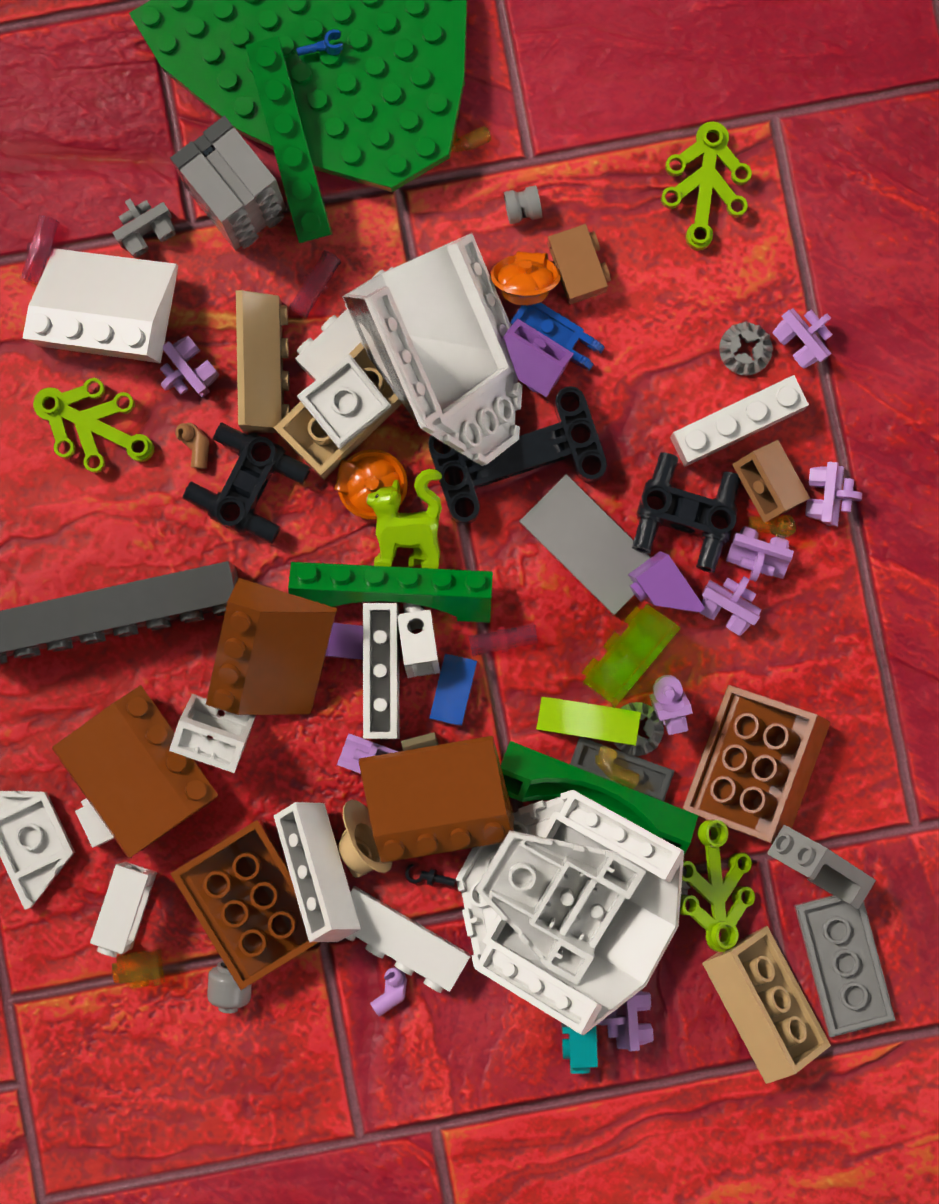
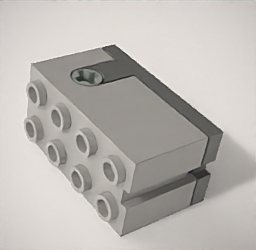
(230, 183)

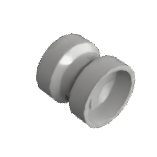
(523, 204)

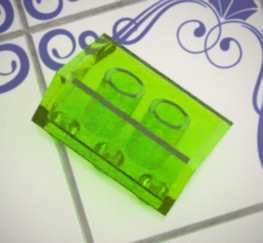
(629, 654)

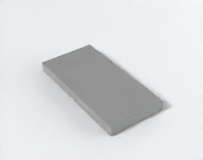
(586, 542)
(844, 965)

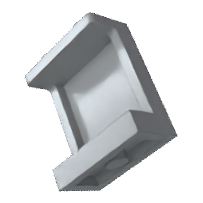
(821, 866)

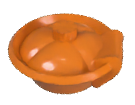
(525, 277)
(366, 474)

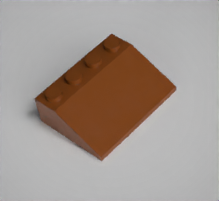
(269, 652)
(756, 764)
(131, 775)
(436, 799)
(246, 903)

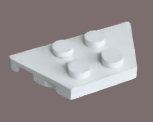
(31, 842)

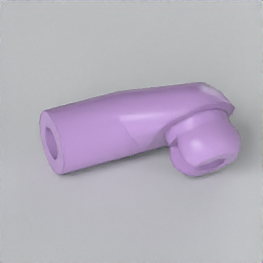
(394, 991)

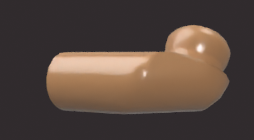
(196, 441)

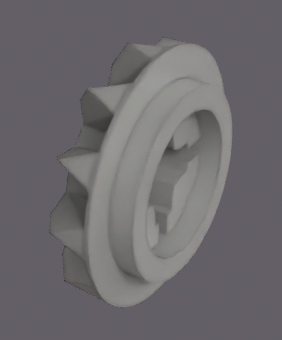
(742, 363)
(653, 728)

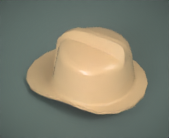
(357, 842)

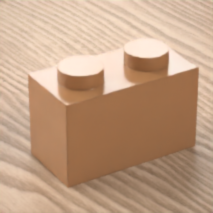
(578, 263)
(771, 481)

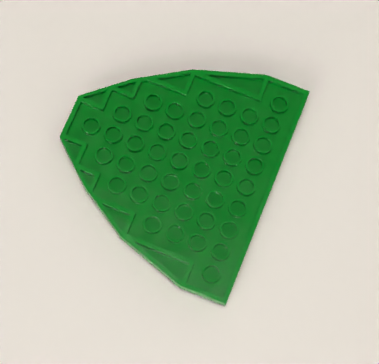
(367, 114)

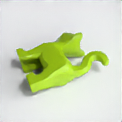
(408, 530)

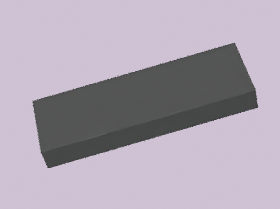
(653, 778)

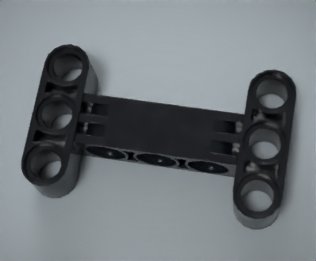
(526, 454)

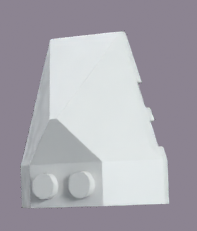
(558, 896)

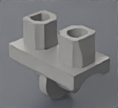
(155, 219)

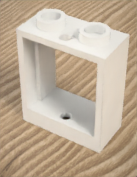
(228, 734)
(123, 909)

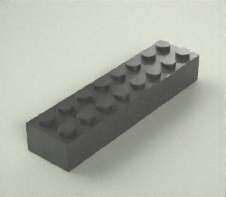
(116, 610)

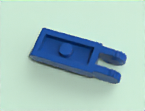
(559, 330)

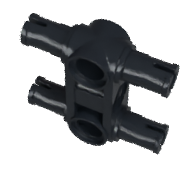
(246, 482)
(687, 512)

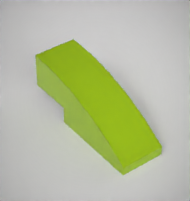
(588, 720)

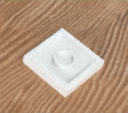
(344, 401)

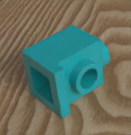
(580, 1049)

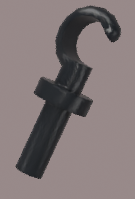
(431, 877)

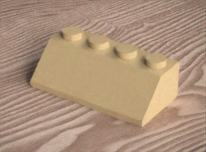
(260, 361)
(313, 443)
(767, 1005)

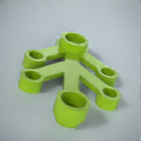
(707, 179)
(88, 422)
(717, 889)

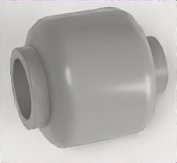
(224, 991)

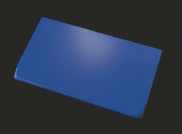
(453, 689)

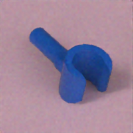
(323, 45)

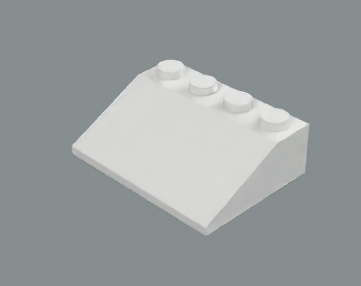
(102, 305)

